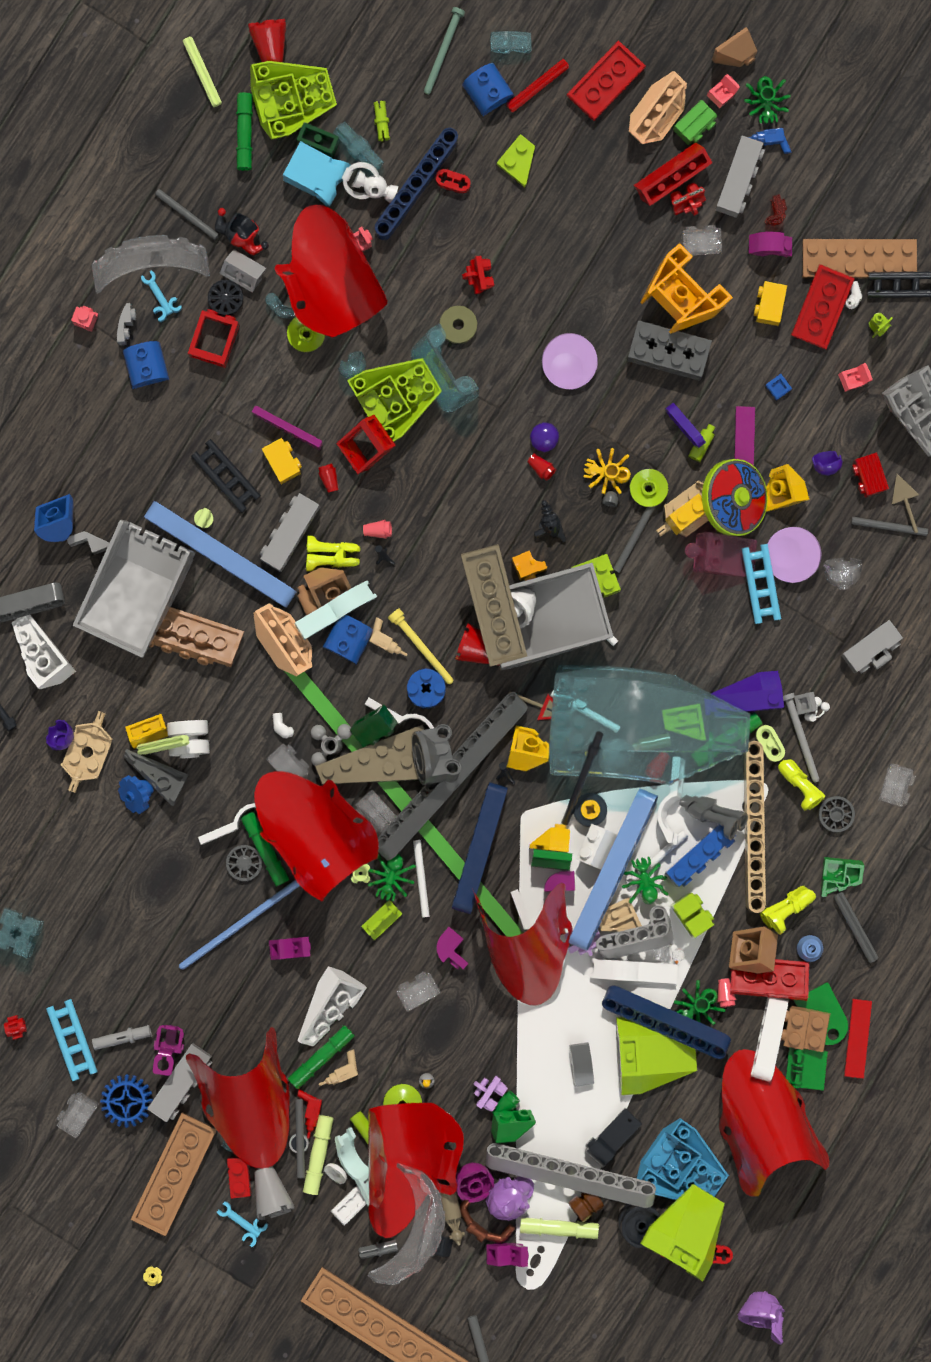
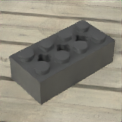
(674, 362)

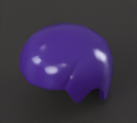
(544, 437)
(827, 462)
(60, 735)

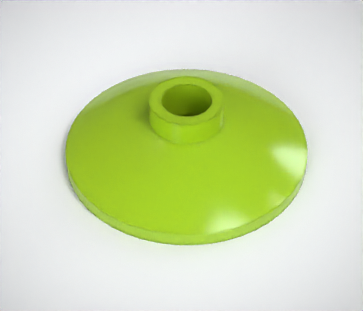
(298, 341)
(651, 478)
(402, 1092)

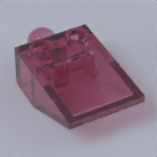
(720, 554)

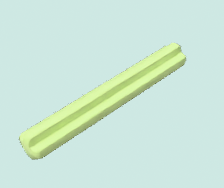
(202, 71)
(164, 744)

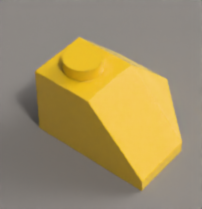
(785, 488)
(527, 749)
(553, 839)

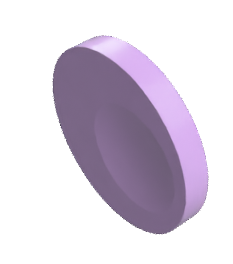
(569, 361)
(794, 554)

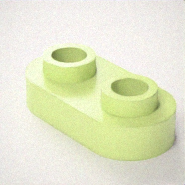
(770, 743)

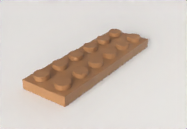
(859, 256)
(173, 1174)

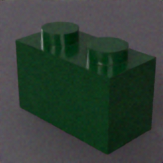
(319, 139)
(374, 726)

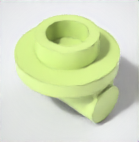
(203, 518)

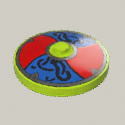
(734, 497)

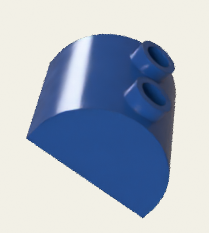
(487, 88)
(145, 364)
(55, 519)
(348, 638)

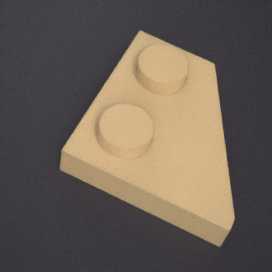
(620, 917)

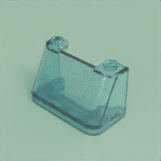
(454, 392)

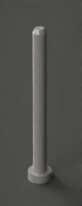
(801, 736)

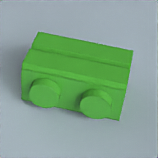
(695, 123)

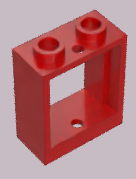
(207, 356)
(377, 436)

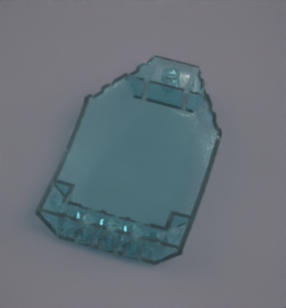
(650, 723)

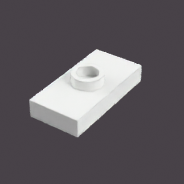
(349, 1206)

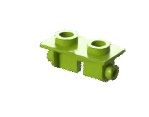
(879, 324)
(381, 920)

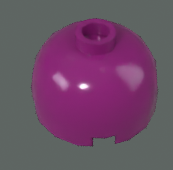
(474, 1182)

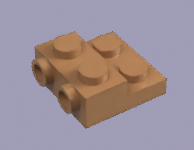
(806, 1029)

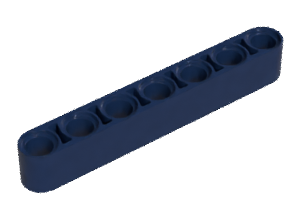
(418, 174)
(479, 848)
(666, 1022)

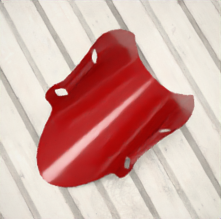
(329, 274)
(313, 827)
(534, 960)
(248, 1108)
(764, 1123)
(416, 1138)

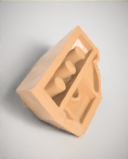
(658, 109)
(282, 640)

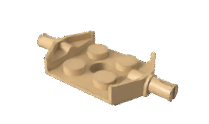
(676, 503)
(92, 736)

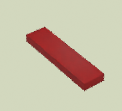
(857, 1038)

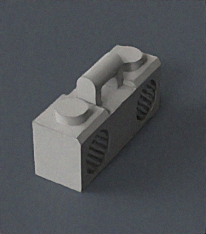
(879, 640)

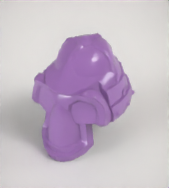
(510, 1198)
(763, 1311)

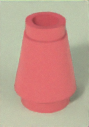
(378, 529)
(724, 996)

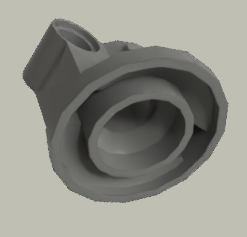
(433, 756)

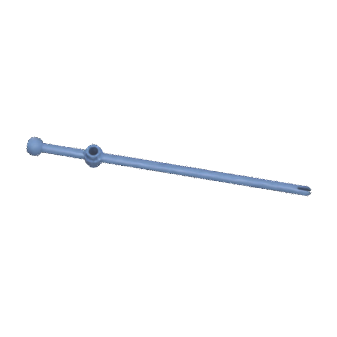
(242, 922)

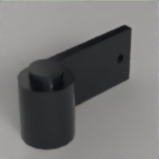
(612, 1137)

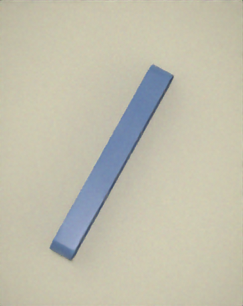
(220, 554)
(613, 869)

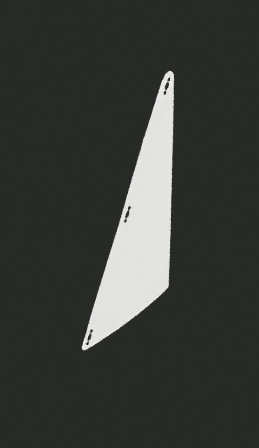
(575, 1014)

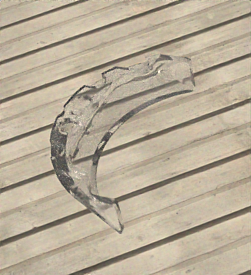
(147, 253)
(425, 1233)

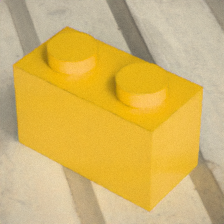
(771, 303)
(282, 461)
(686, 515)

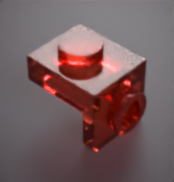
(779, 207)

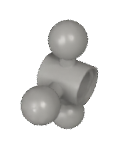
(319, 733)

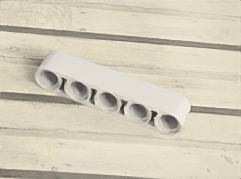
(769, 1038)

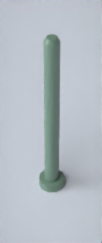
(457, 13)

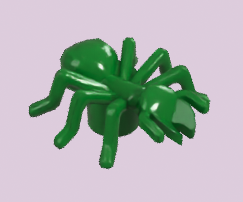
(766, 96)
(392, 873)
(646, 885)
(700, 1003)

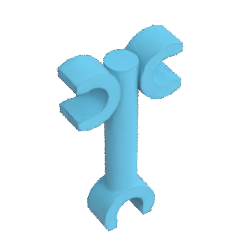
(166, 308)
(253, 1231)

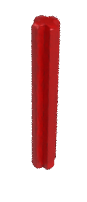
(537, 85)

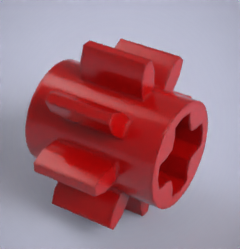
(15, 1027)

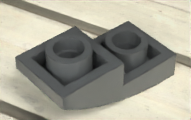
(582, 1064)

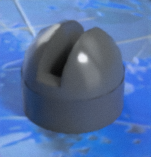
(610, 499)

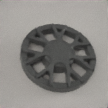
(836, 814)
(243, 863)

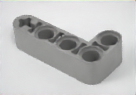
(633, 937)

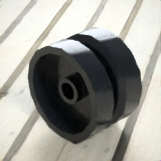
(629, 1219)

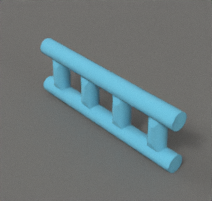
(754, 593)
(60, 1035)

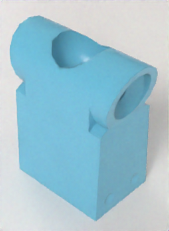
(315, 173)

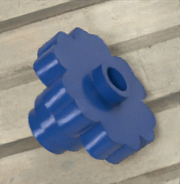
(135, 793)

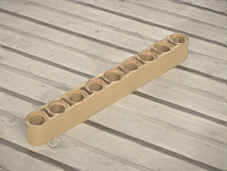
(751, 836)

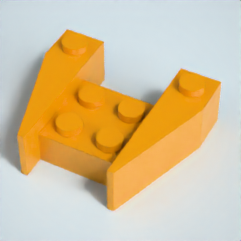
(681, 294)

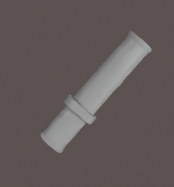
(122, 1037)

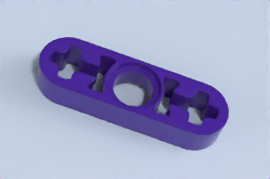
(685, 425)

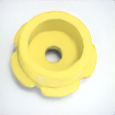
(152, 1281)

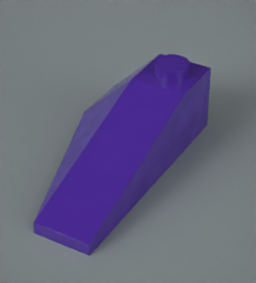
(755, 692)

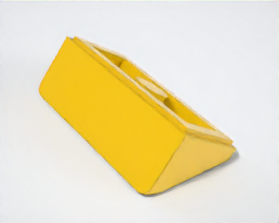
(147, 731)

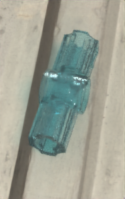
(357, 146)

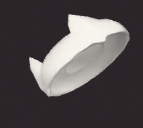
(339, 1176)

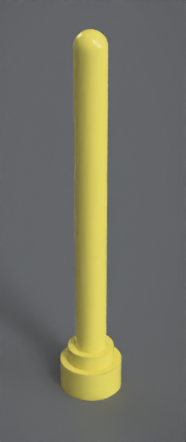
(398, 618)

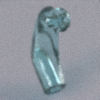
(278, 308)

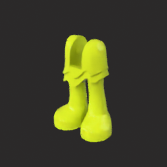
(338, 560)
(796, 777)
(794, 903)

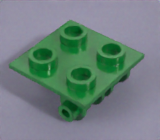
(806, 1068)

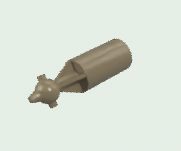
(452, 1216)

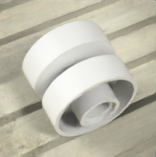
(193, 729)

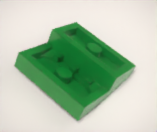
(551, 860)

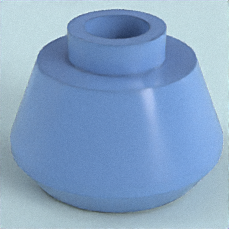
(805, 952)

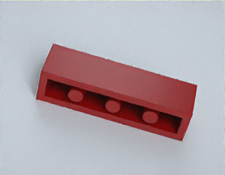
(673, 174)

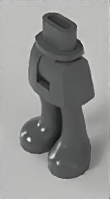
(705, 810)

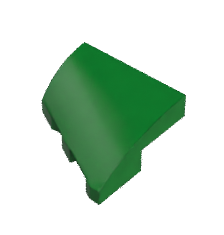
(840, 874)

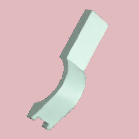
(334, 610)
(352, 1163)

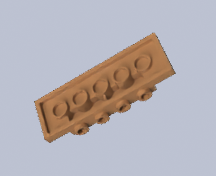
(197, 638)

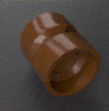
(585, 1205)

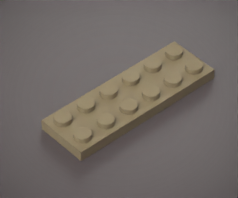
(494, 605)

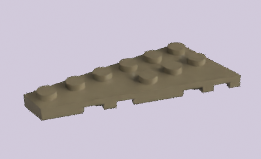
(381, 762)

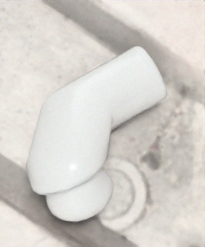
(855, 297)
(281, 728)

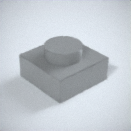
(805, 703)

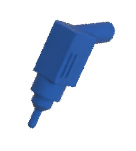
(771, 137)

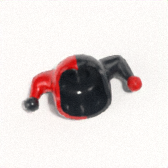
(240, 232)

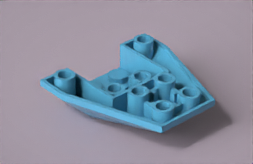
(679, 1160)

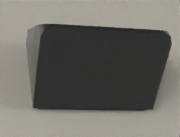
(444, 1247)

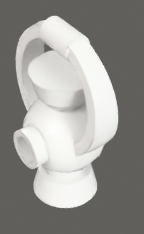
(374, 185)

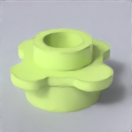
(364, 877)

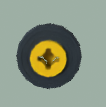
(584, 809)

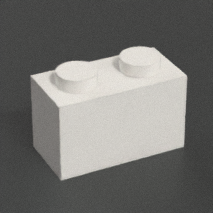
(596, 846)

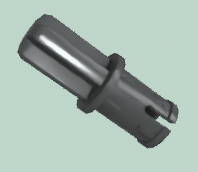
(378, 1249)

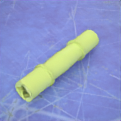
(318, 1155)
(559, 1228)

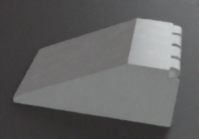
(133, 588)
(565, 616)

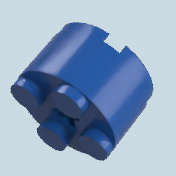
(426, 699)

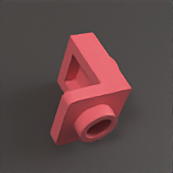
(723, 91)
(363, 238)
(855, 377)

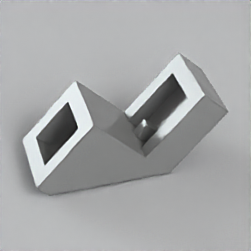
(96, 544)

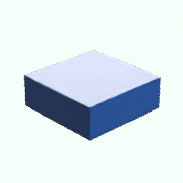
(778, 387)

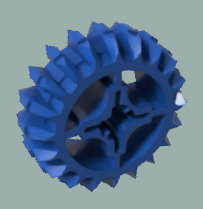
(117, 1101)

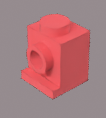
(84, 318)

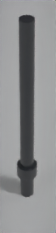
(593, 750)

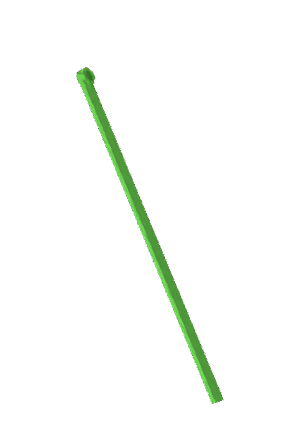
(402, 799)

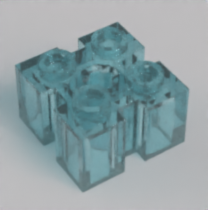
(28, 927)

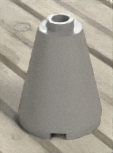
(271, 1194)

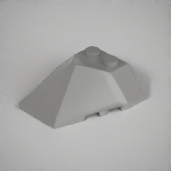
(911, 404)

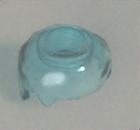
(355, 365)

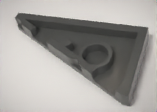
(162, 777)

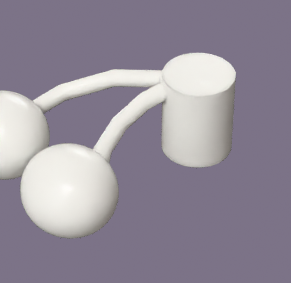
(824, 706)

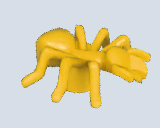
(611, 471)

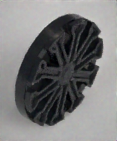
(225, 297)

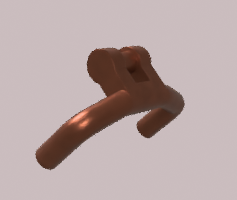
(480, 1232)

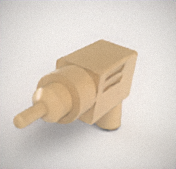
(384, 641)
(344, 1072)

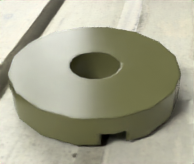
(466, 316)

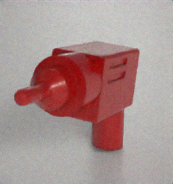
(312, 1110)

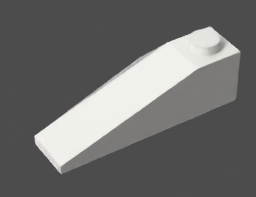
(42, 658)
(332, 997)

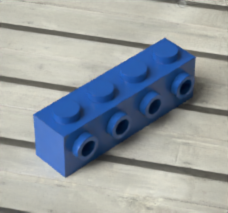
(697, 856)

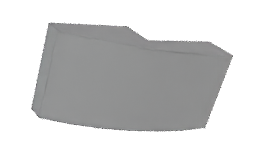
(126, 319)

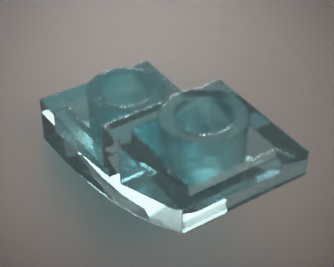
(510, 41)

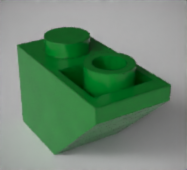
(511, 1125)

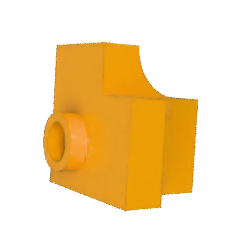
(527, 566)

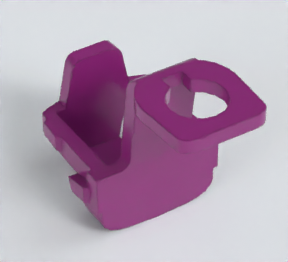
(167, 1048)

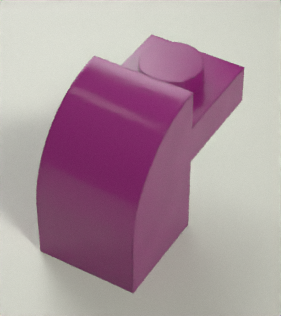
(770, 243)
(565, 877)
(289, 948)
(445, 948)
(507, 1254)

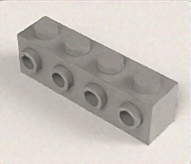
(739, 176)
(290, 532)
(177, 1086)

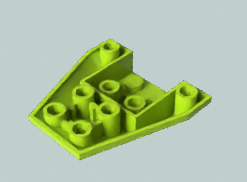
(289, 95)
(396, 394)
(650, 1058)
(688, 1231)

